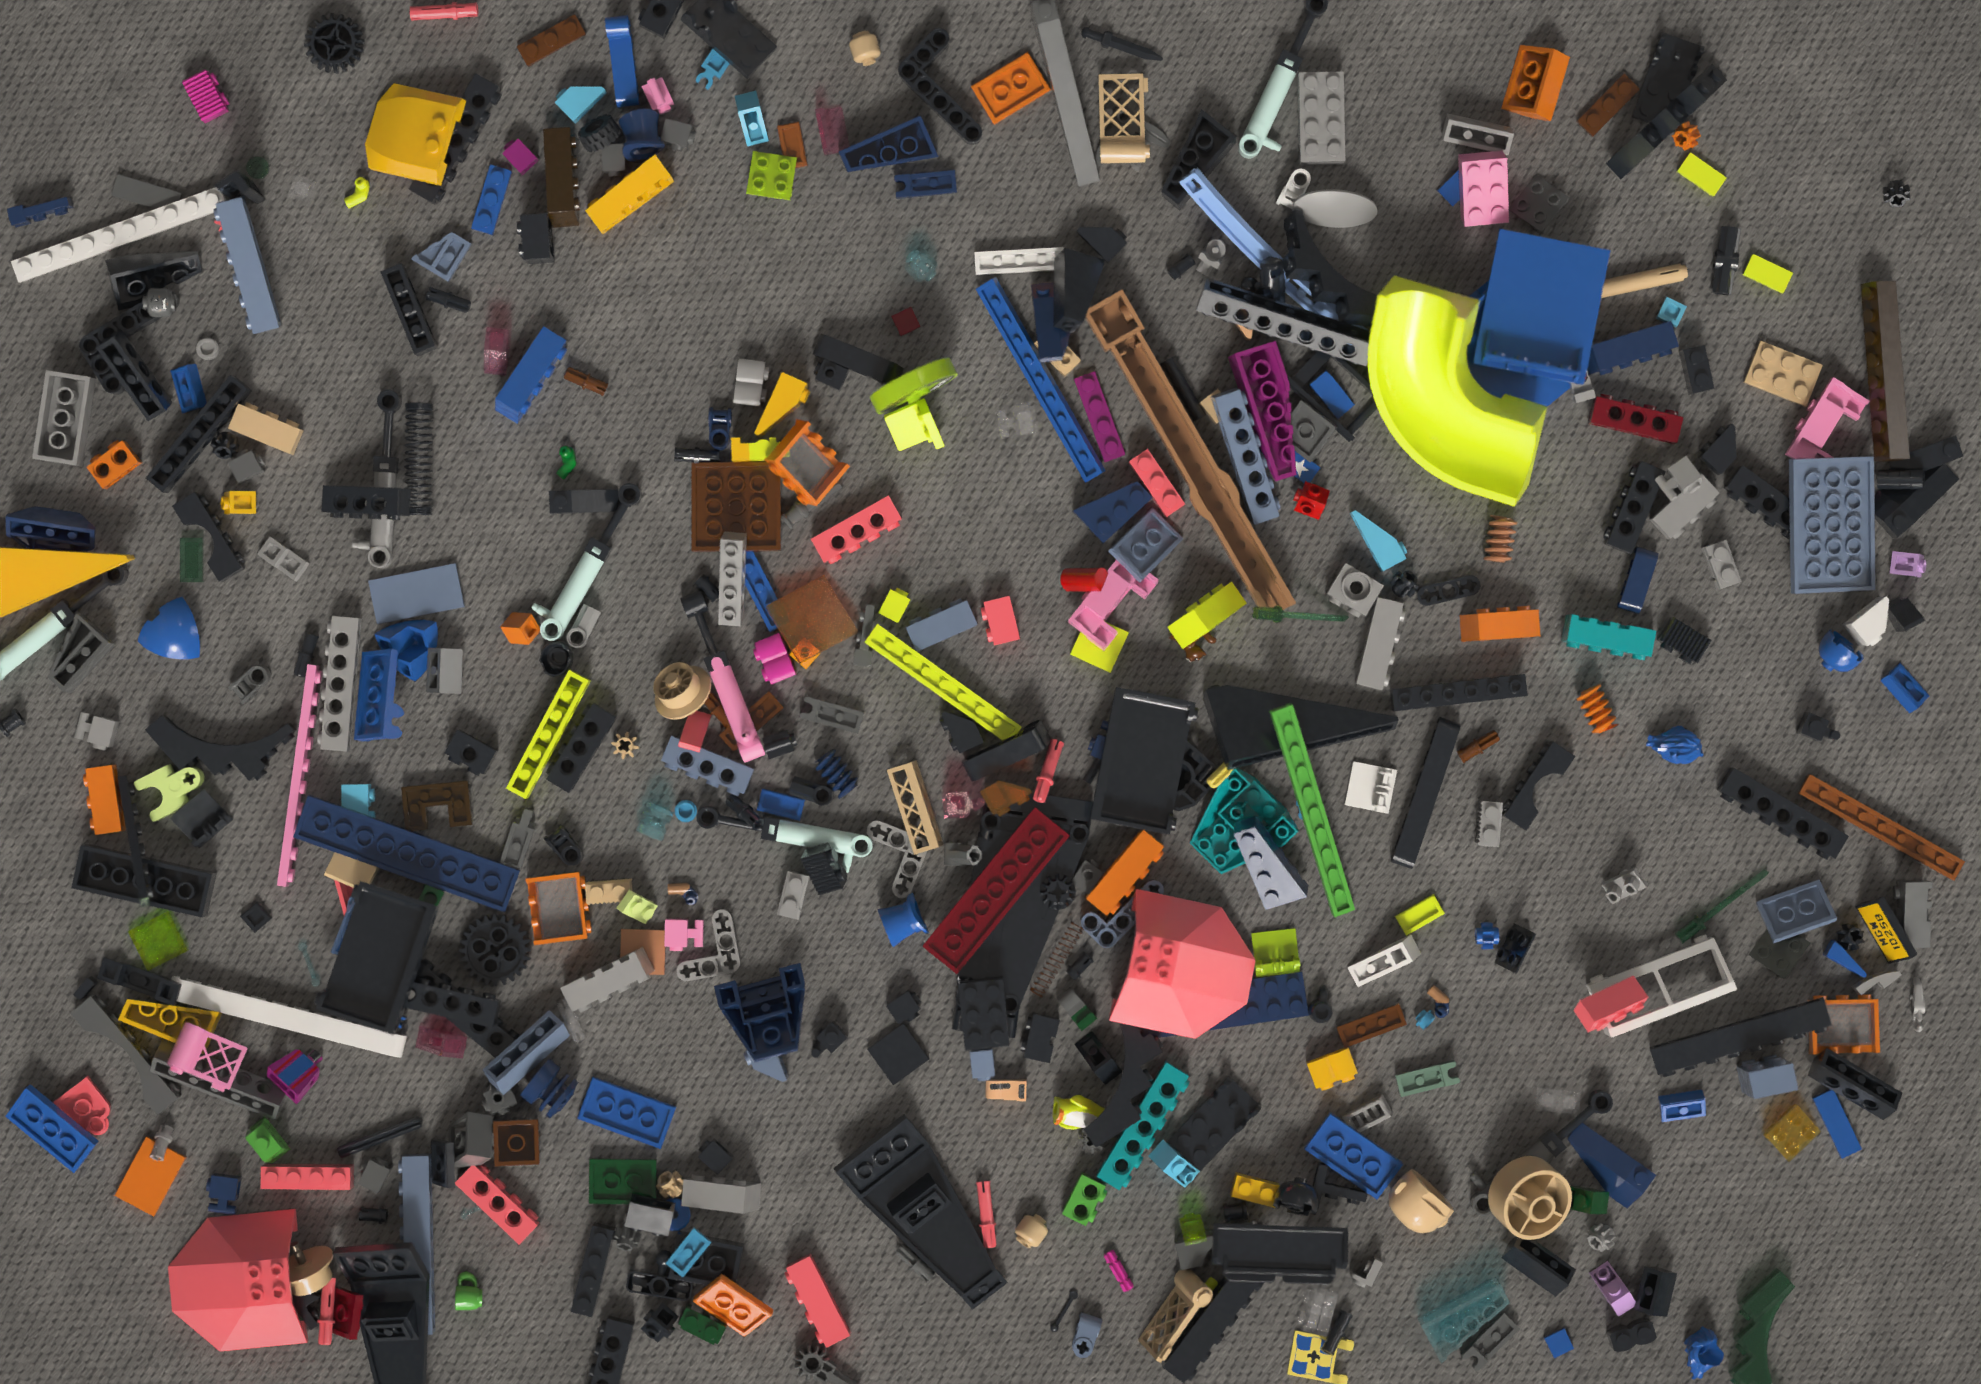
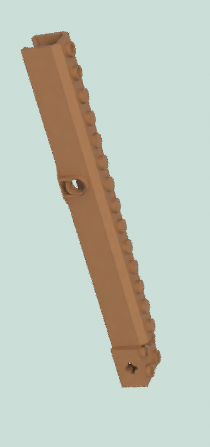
(1210, 488)

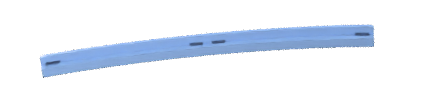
(1247, 239)

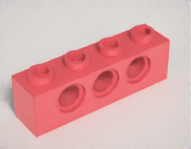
(823, 541)
(516, 1230)

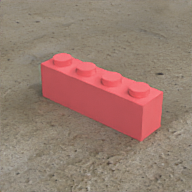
(307, 1176)
(818, 1301)

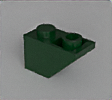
(1589, 1200)

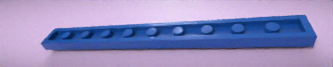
(1040, 379)

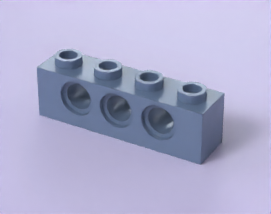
(741, 772)

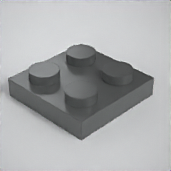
(1310, 430)

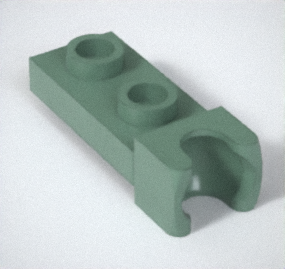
(1426, 1078)

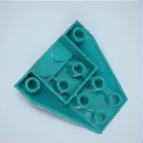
(1235, 800)

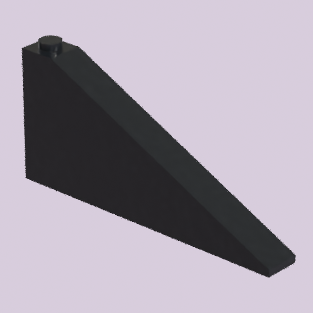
(1248, 734)

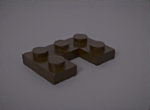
(419, 797)

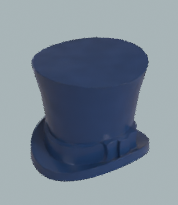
(641, 135)

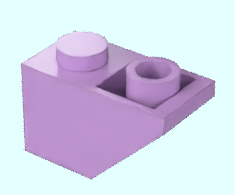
(1613, 1288)

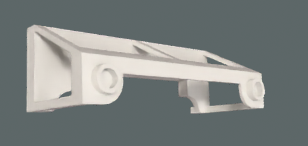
(1715, 990)

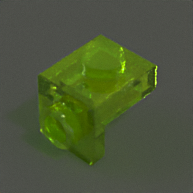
(1192, 1229)

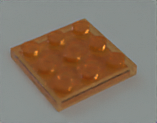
(811, 619)

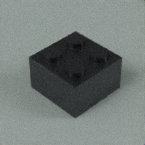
(537, 238)

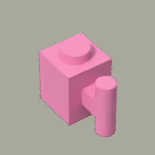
(658, 95)
(678, 933)

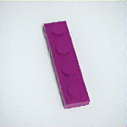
(1099, 416)

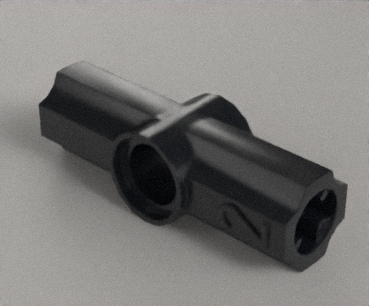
(1726, 260)

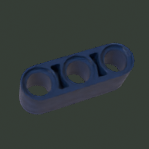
(1638, 581)

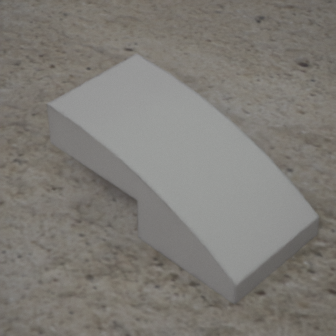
(283, 559)
(1883, 979)

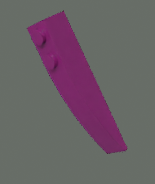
(1266, 386)

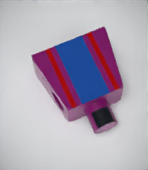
(295, 1073)

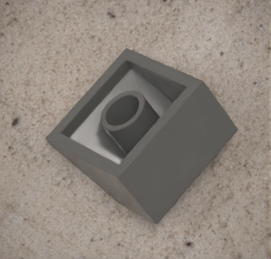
(472, 1139)

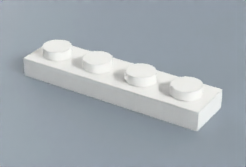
(1015, 261)

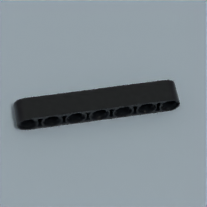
(1426, 793)

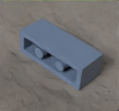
(941, 624)

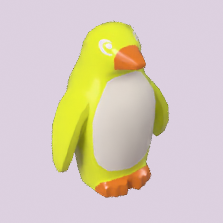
(1075, 1112)

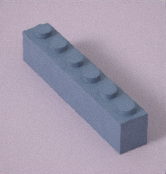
(248, 264)

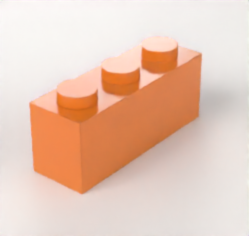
(104, 799)

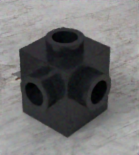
(659, 1322)

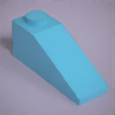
(1382, 545)

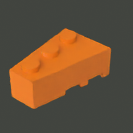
(1500, 624)

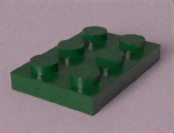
(616, 1179)

